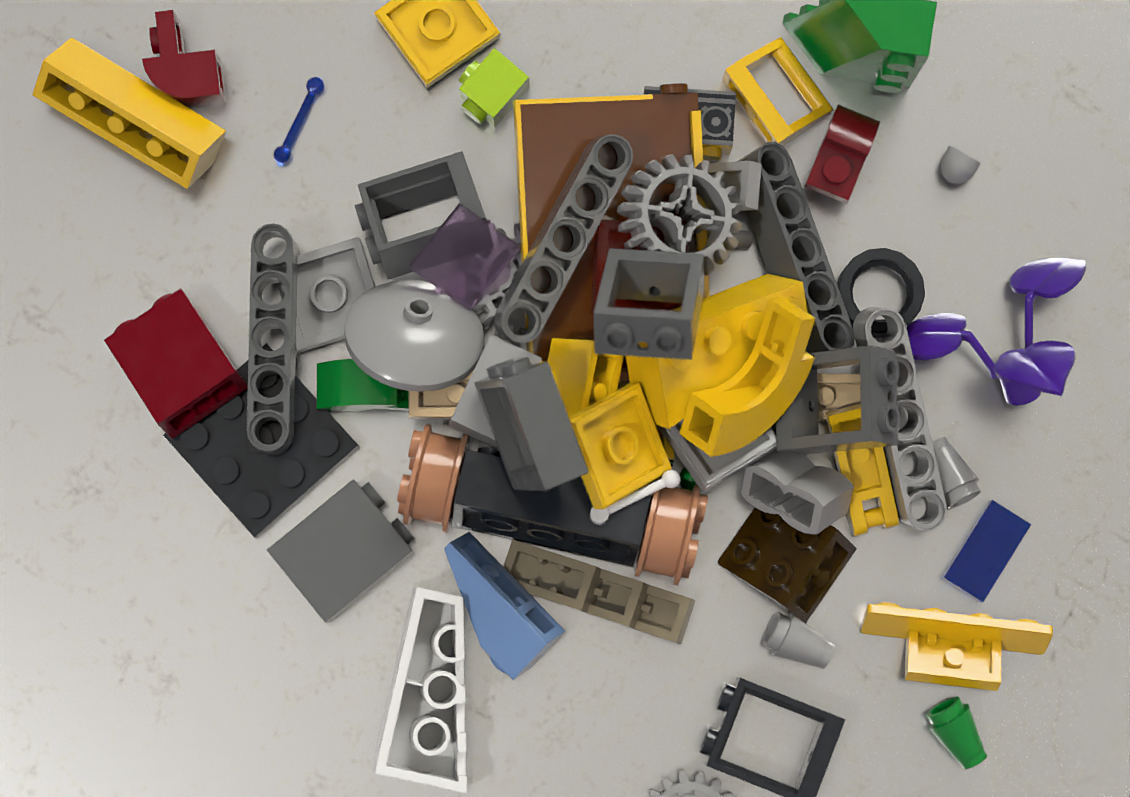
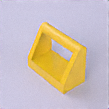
(757, 104)

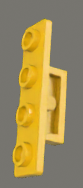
(955, 646)

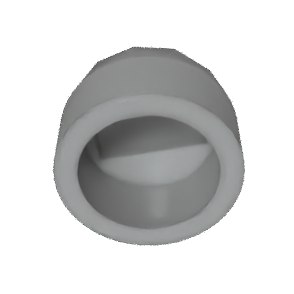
(958, 166)

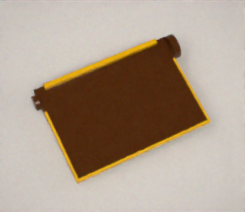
(548, 146)

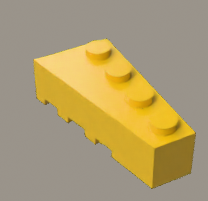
(722, 346)

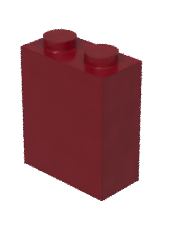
(175, 363)

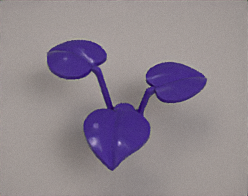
(1020, 371)

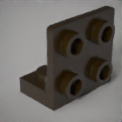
(787, 563)

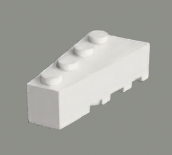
(425, 707)

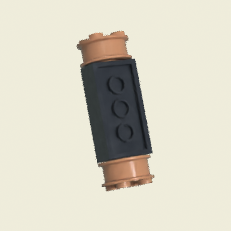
(479, 497)

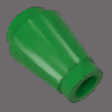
(957, 731)

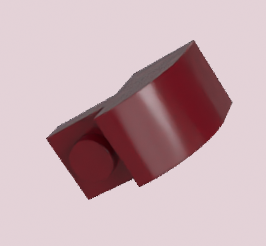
(187, 77)
(842, 153)

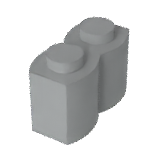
(797, 490)

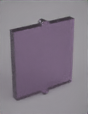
(464, 256)

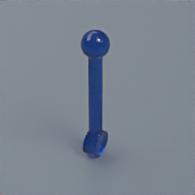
(315, 88)

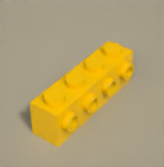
(128, 112)

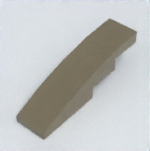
(599, 592)

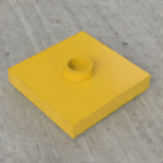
(437, 33)
(619, 446)

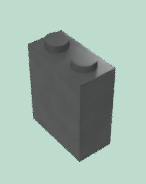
(342, 549)

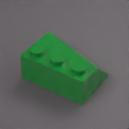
(866, 39)

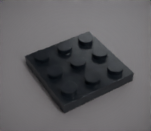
(257, 484)

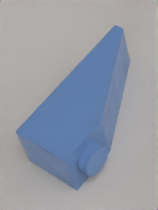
(503, 614)

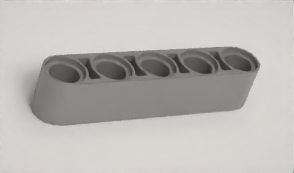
(915, 434)

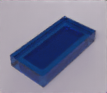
(986, 551)

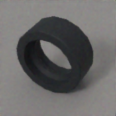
(889, 259)

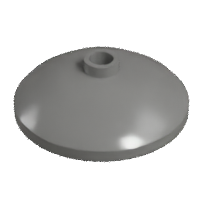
(413, 336)

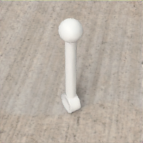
(669, 479)

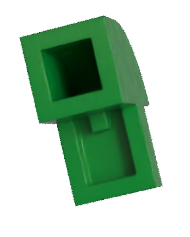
(348, 388)

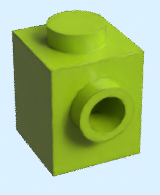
(491, 88)

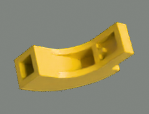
(761, 391)

